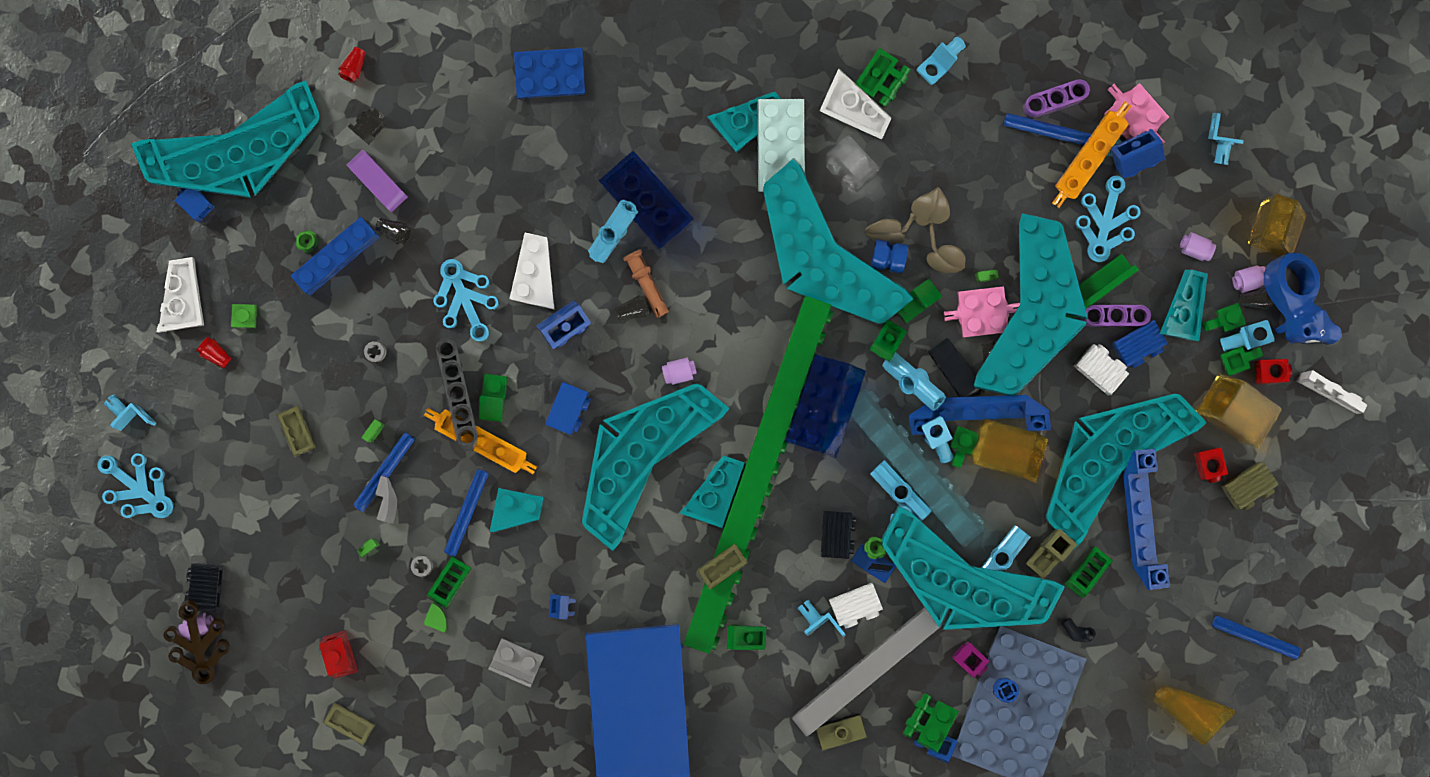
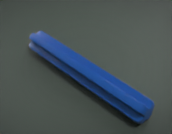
(1046, 129)
(384, 470)
(466, 512)
(1256, 637)

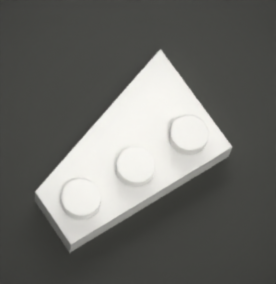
(853, 106)
(533, 273)
(181, 299)
(1332, 391)

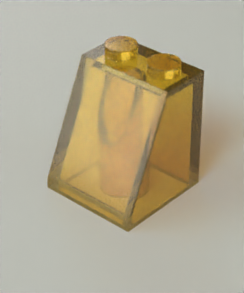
(1278, 225)
(1239, 410)
(1010, 450)
(1192, 713)

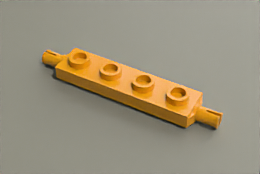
(1091, 154)
(487, 443)

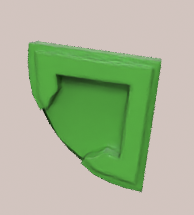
(985, 276)
(368, 546)
(436, 618)

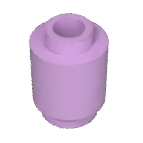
(1197, 247)
(1249, 279)
(679, 371)
(203, 622)

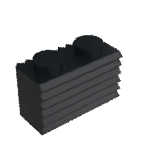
(837, 534)
(205, 586)

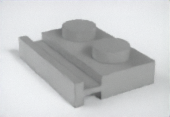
(516, 662)

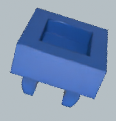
(559, 606)

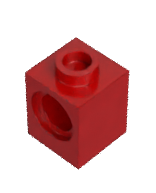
(1263, 375)
(1217, 456)

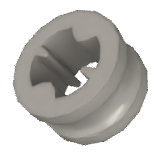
(371, 345)
(426, 560)

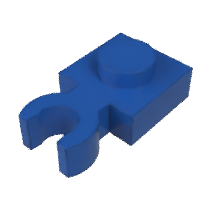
(945, 751)

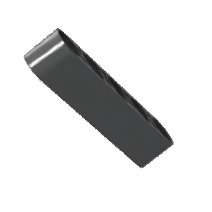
(456, 384)

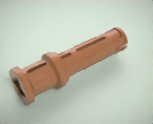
(642, 273)

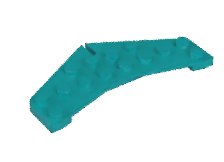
(222, 161)
(827, 269)
(1040, 323)
(644, 438)
(1096, 461)
(973, 594)

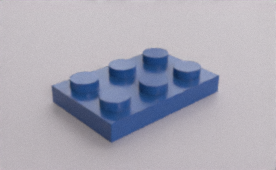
(549, 73)

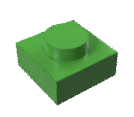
(243, 316)

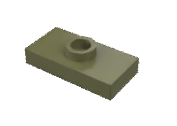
(296, 431)
(722, 566)
(349, 723)
(841, 732)

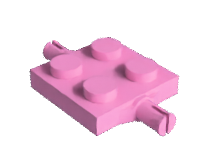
(1143, 114)
(982, 311)

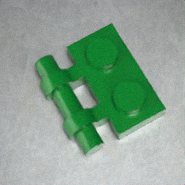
(877, 72)
(937, 726)

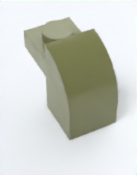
(1050, 552)

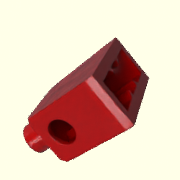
(338, 655)

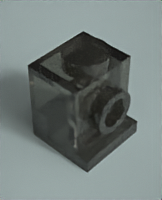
(368, 125)

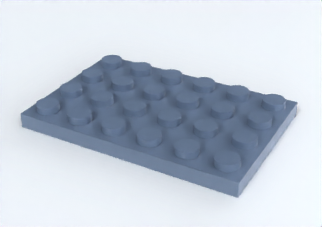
(1021, 734)

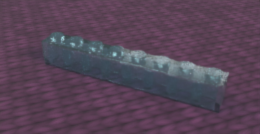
(915, 470)

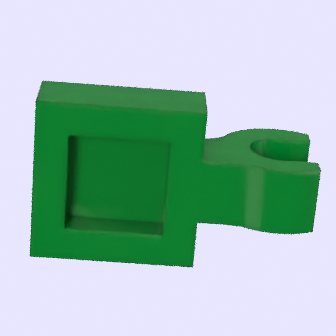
(1227, 319)
(1237, 359)
(964, 443)

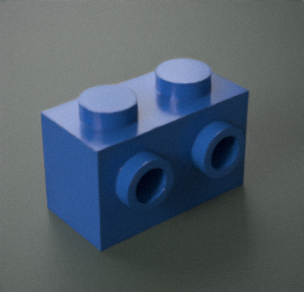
(563, 325)
(568, 408)

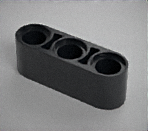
(955, 369)

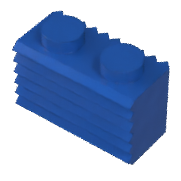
(1138, 153)
(1139, 344)

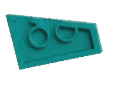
(739, 123)
(1187, 307)
(715, 496)

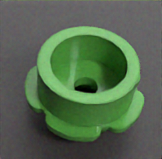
(300, 241)
(874, 554)

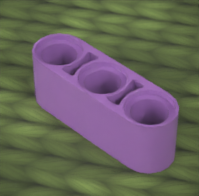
(1064, 91)
(377, 181)
(1126, 313)

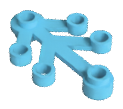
(1106, 223)
(464, 297)
(138, 488)

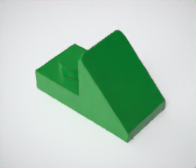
(924, 296)
(888, 340)
(493, 398)
(746, 637)

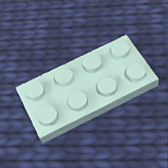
(779, 136)

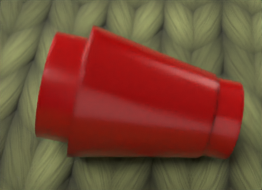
(352, 65)
(213, 352)

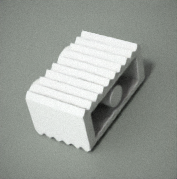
(1101, 369)
(856, 605)

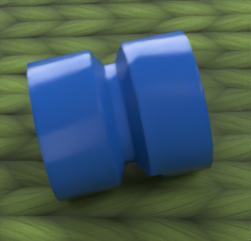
(889, 256)

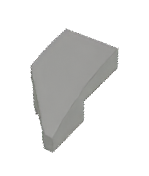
(389, 503)

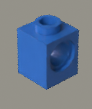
(194, 203)

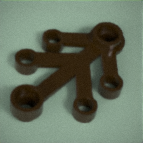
(196, 645)

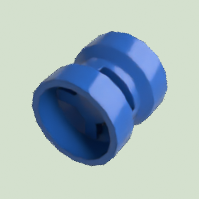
(1004, 686)

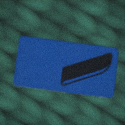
(879, 567)

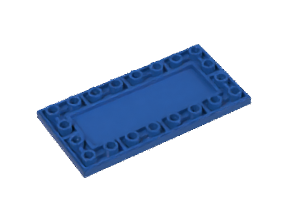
(638, 702)

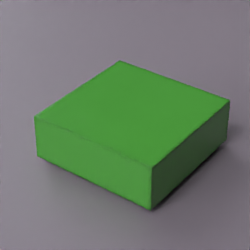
(373, 431)

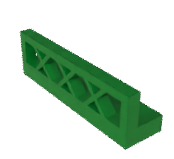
(1105, 280)

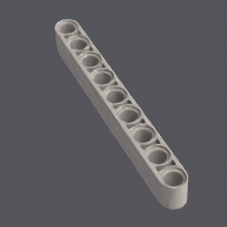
(866, 671)

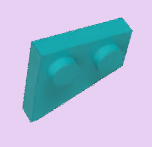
(515, 509)

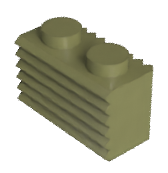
(1249, 486)

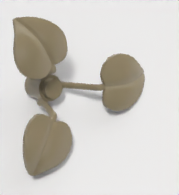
(926, 210)

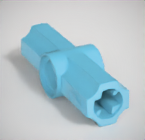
(618, 223)
(914, 381)
(890, 480)
(1011, 545)

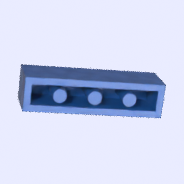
(335, 256)

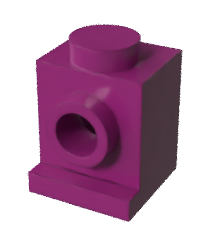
(963, 653)

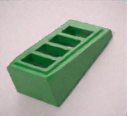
(442, 578)
(1075, 586)

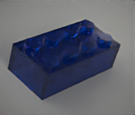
(659, 212)
(826, 406)

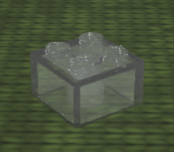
(851, 164)

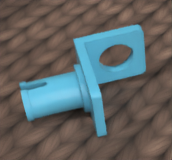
(942, 59)
(1224, 144)
(1246, 337)
(125, 414)
(939, 439)
(815, 619)

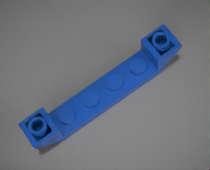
(984, 408)
(1141, 520)

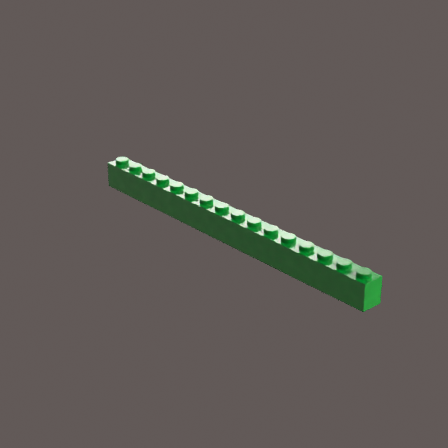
(760, 467)

